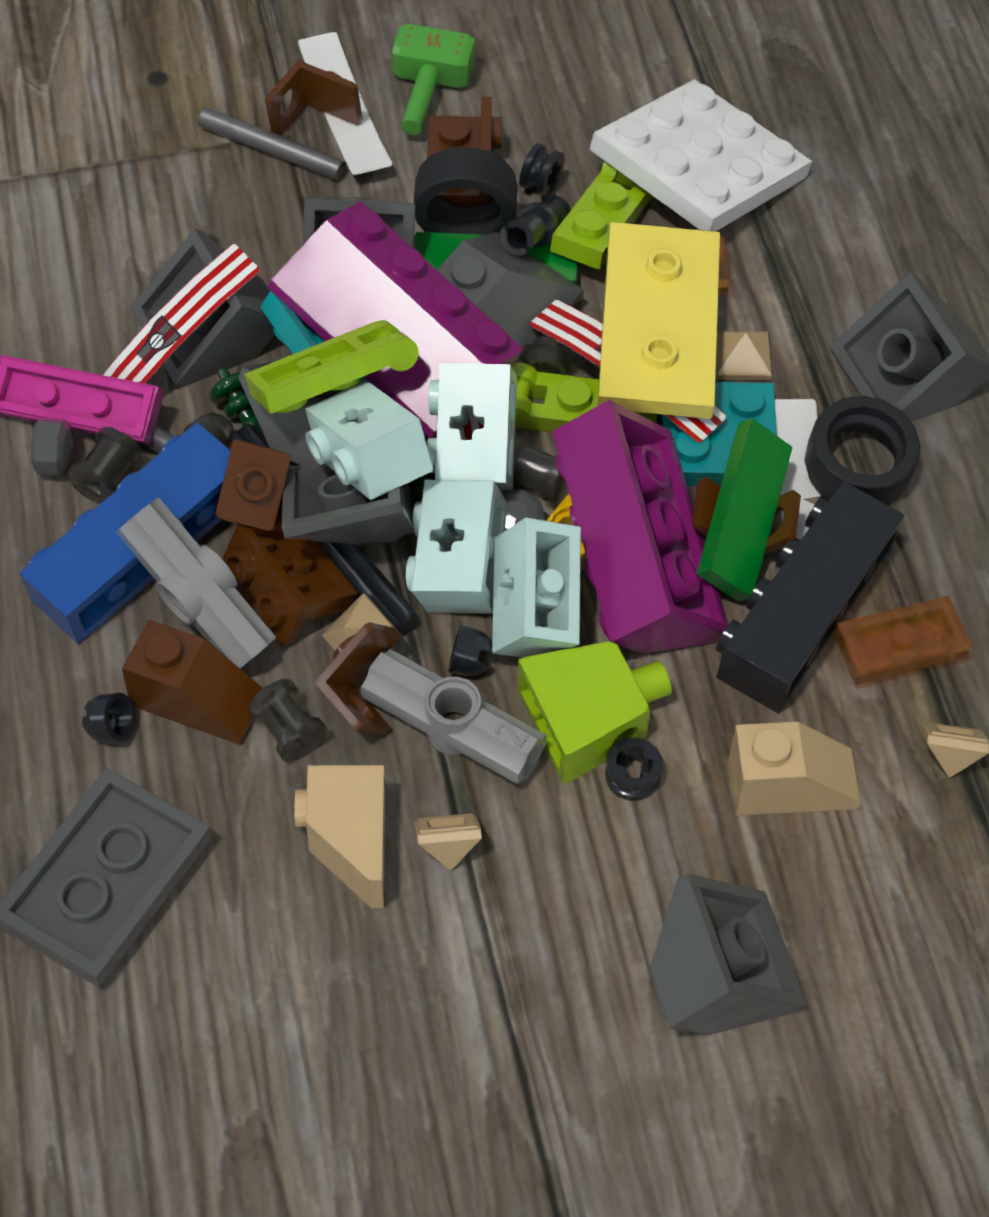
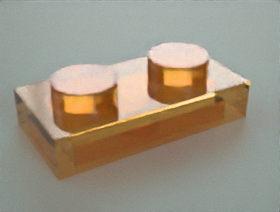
(902, 640)

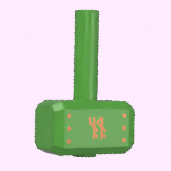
(430, 59)

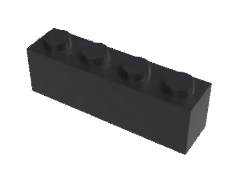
(808, 596)

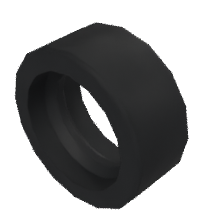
(465, 169)
(870, 417)

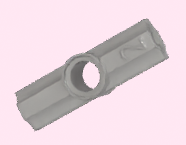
(195, 583)
(484, 732)

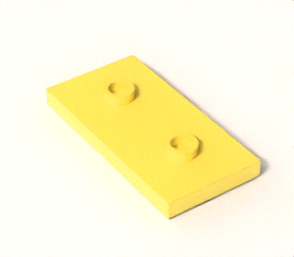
(660, 320)

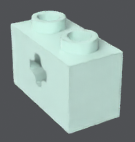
(490, 396)
(367, 440)
(456, 545)
(536, 588)

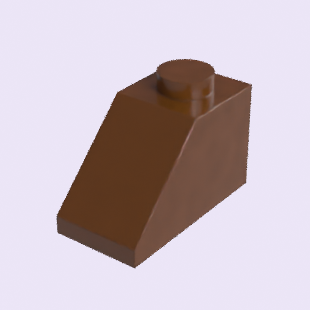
(189, 683)

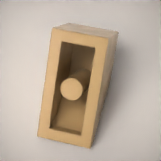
(790, 770)
(347, 824)

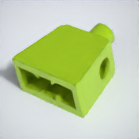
(588, 702)

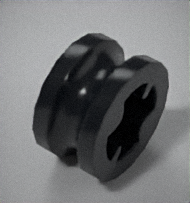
(541, 170)
(651, 766)

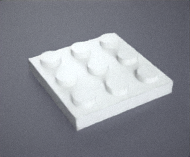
(700, 156)

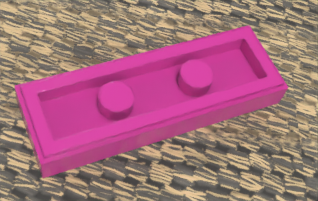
(82, 398)

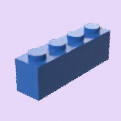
(91, 568)

